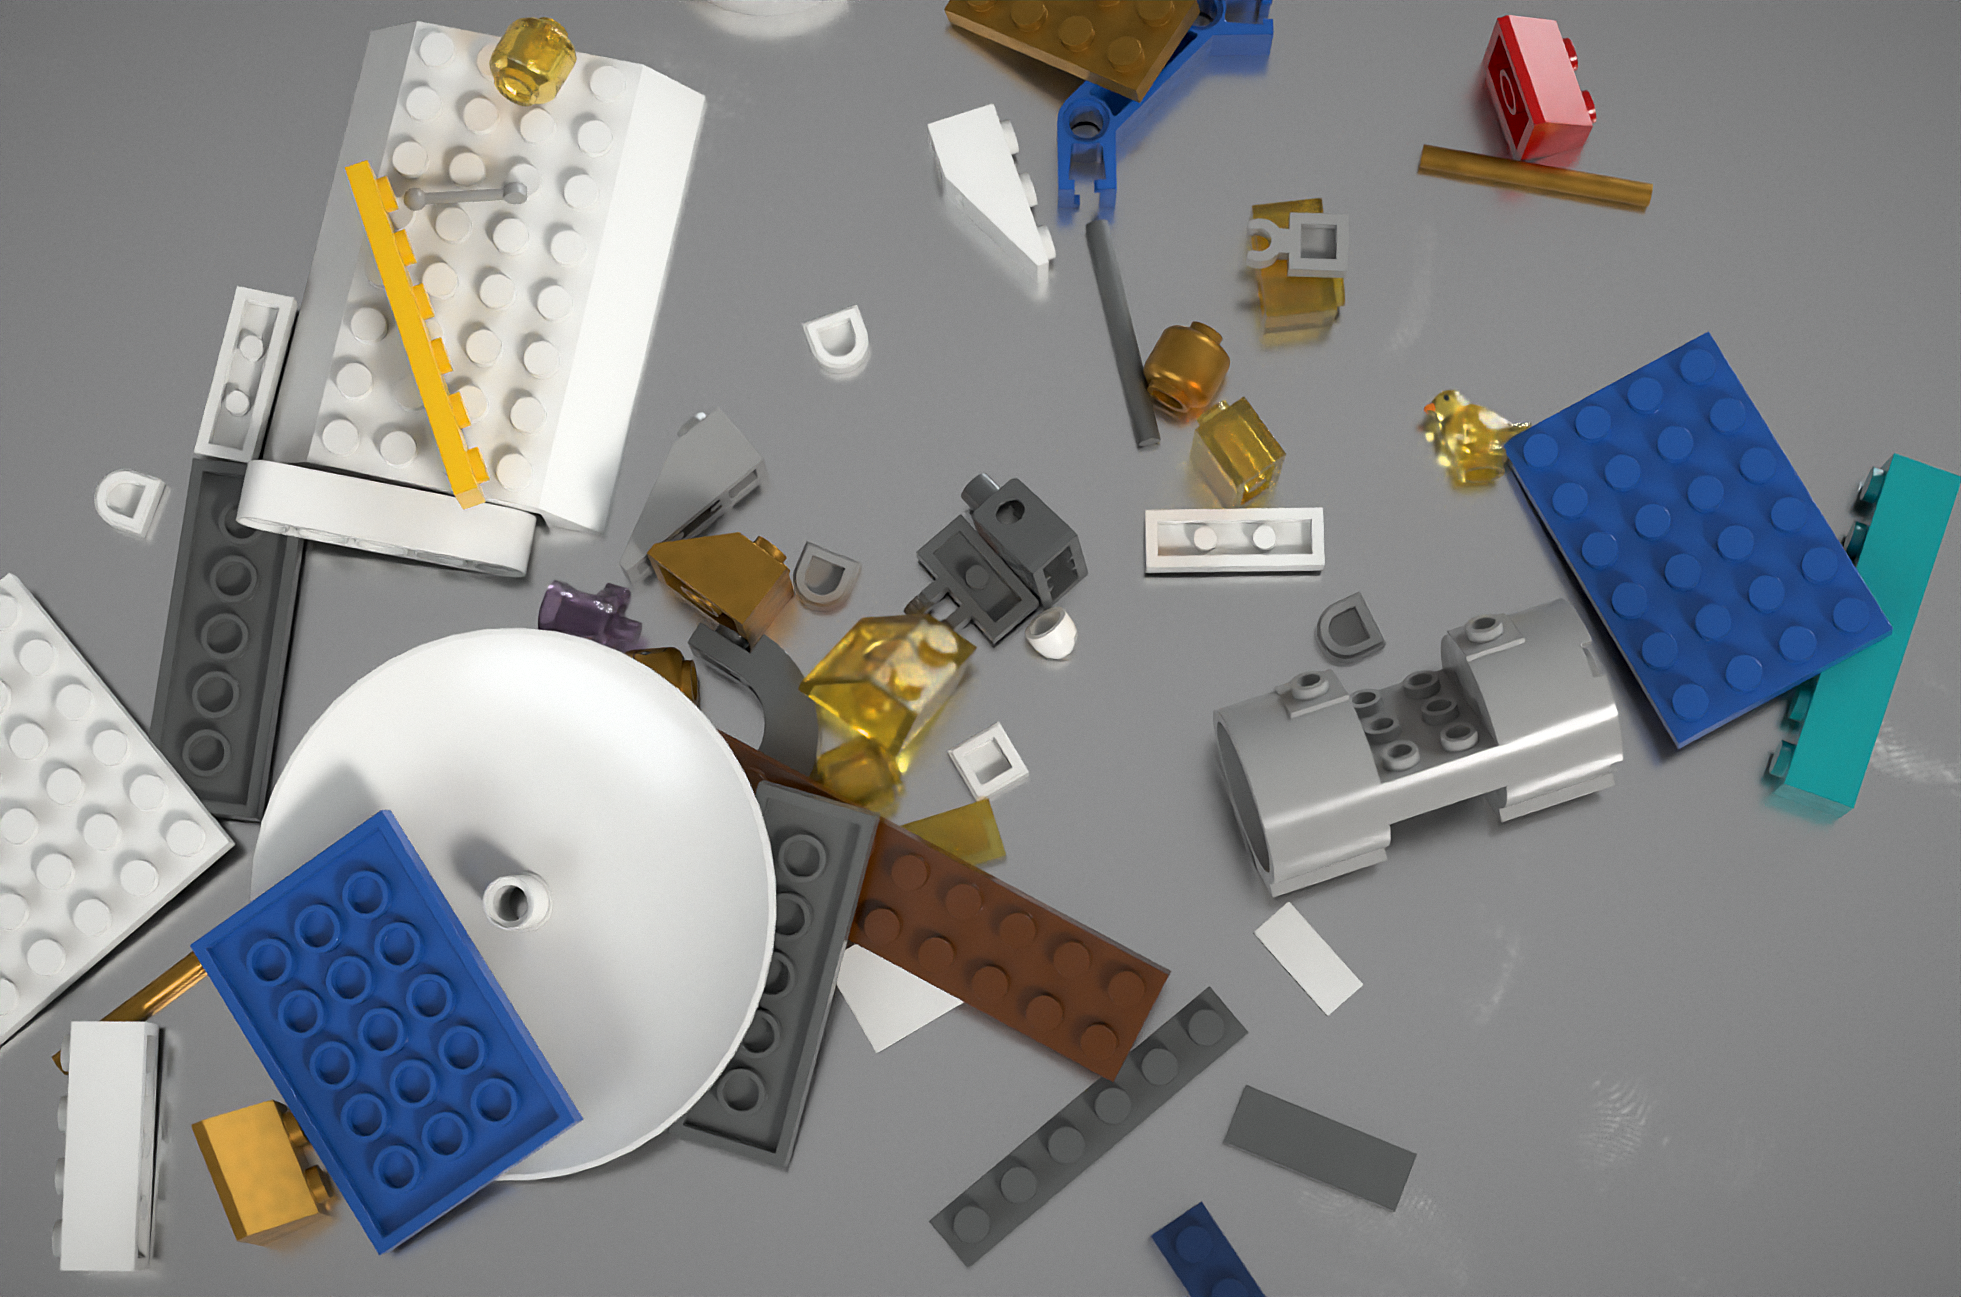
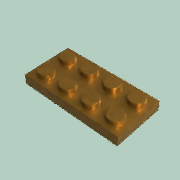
(1101, 41)

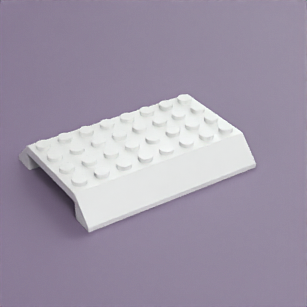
(533, 299)

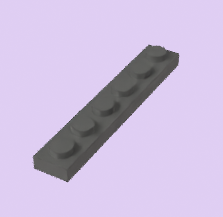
(1088, 1128)

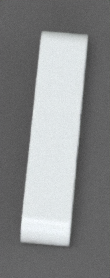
(385, 519)

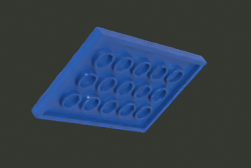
(1695, 540)
(385, 1032)

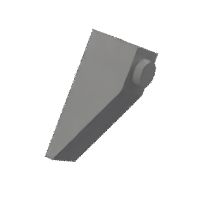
(697, 481)

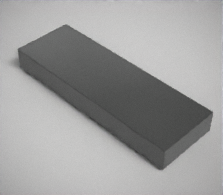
(1319, 1148)

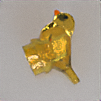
(1473, 436)

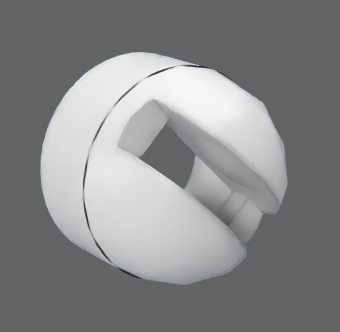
(1052, 633)

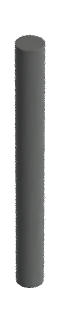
(1122, 332)

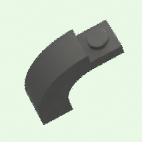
(791, 717)

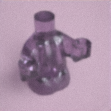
(588, 614)

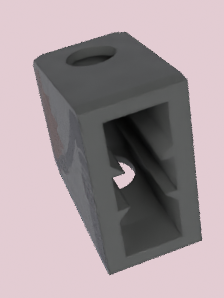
(1027, 537)

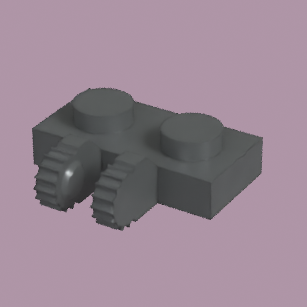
(975, 580)

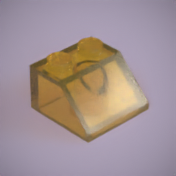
(890, 676)

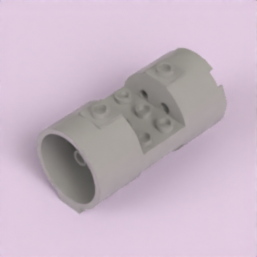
(1503, 718)

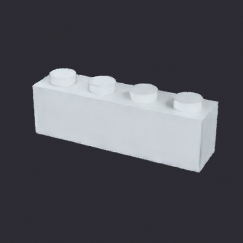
(107, 1146)

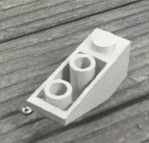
(981, 179)

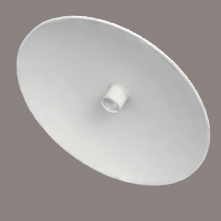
(614, 816)

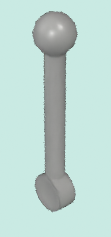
(512, 193)

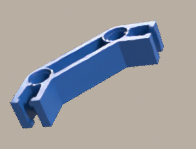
(1120, 116)

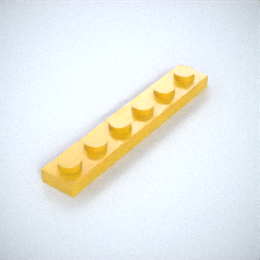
(427, 356)

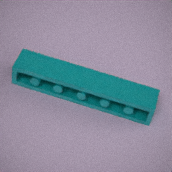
(1846, 704)

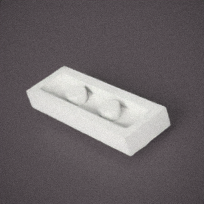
(246, 376)
(1234, 540)

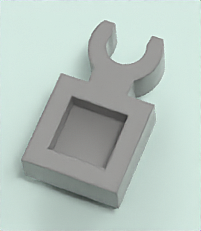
(1311, 245)

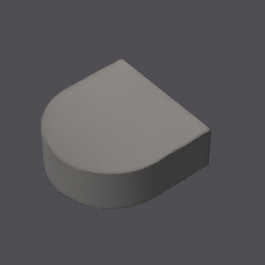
(824, 577)
(1348, 630)

